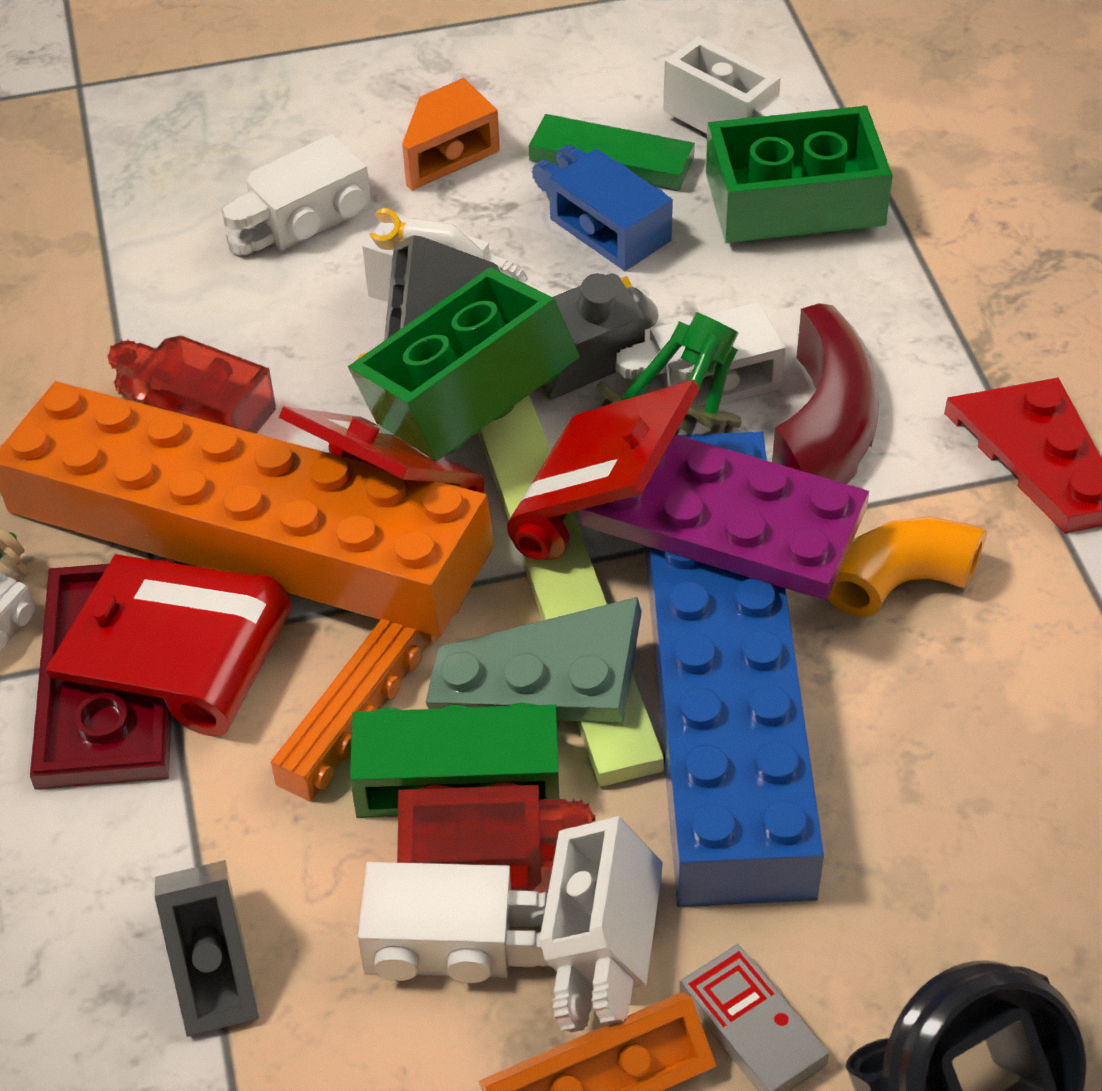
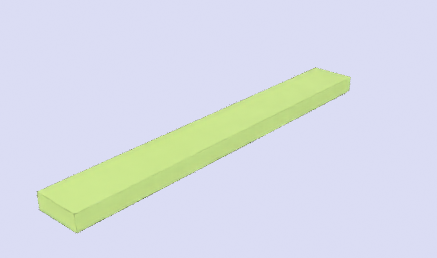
(566, 586)

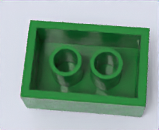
(797, 174)
(464, 362)

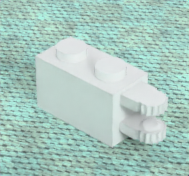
(716, 85)
(447, 922)

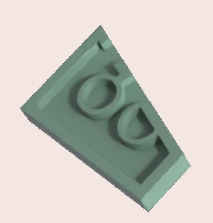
(566, 661)

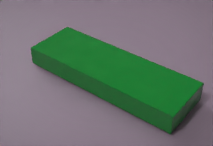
(651, 157)

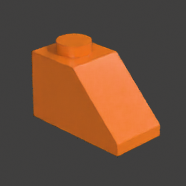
(448, 133)

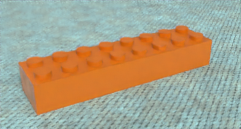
(247, 506)

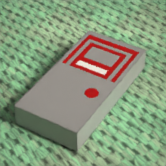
(754, 1022)

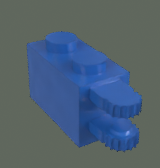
(605, 205)

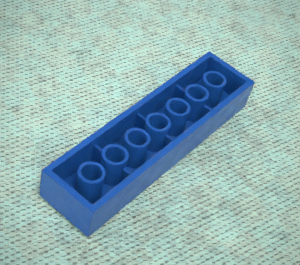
(732, 729)

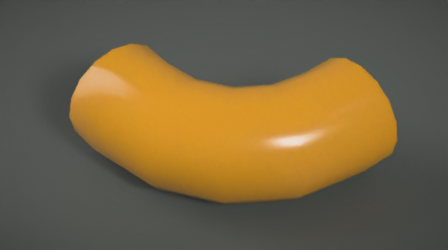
(903, 553)

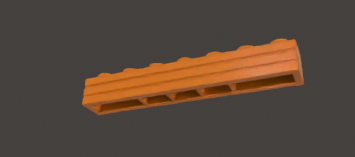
(364, 684)

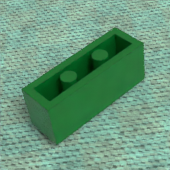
(451, 749)

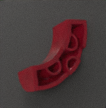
(842, 414)

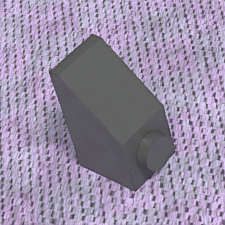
(205, 948)

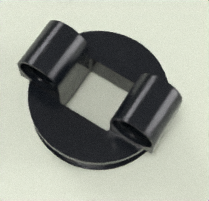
(1008, 1006)

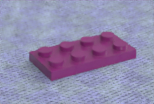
(740, 516)

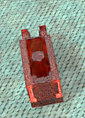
(194, 381)
(486, 827)

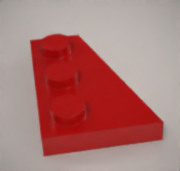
(1042, 443)

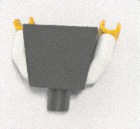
(427, 265)

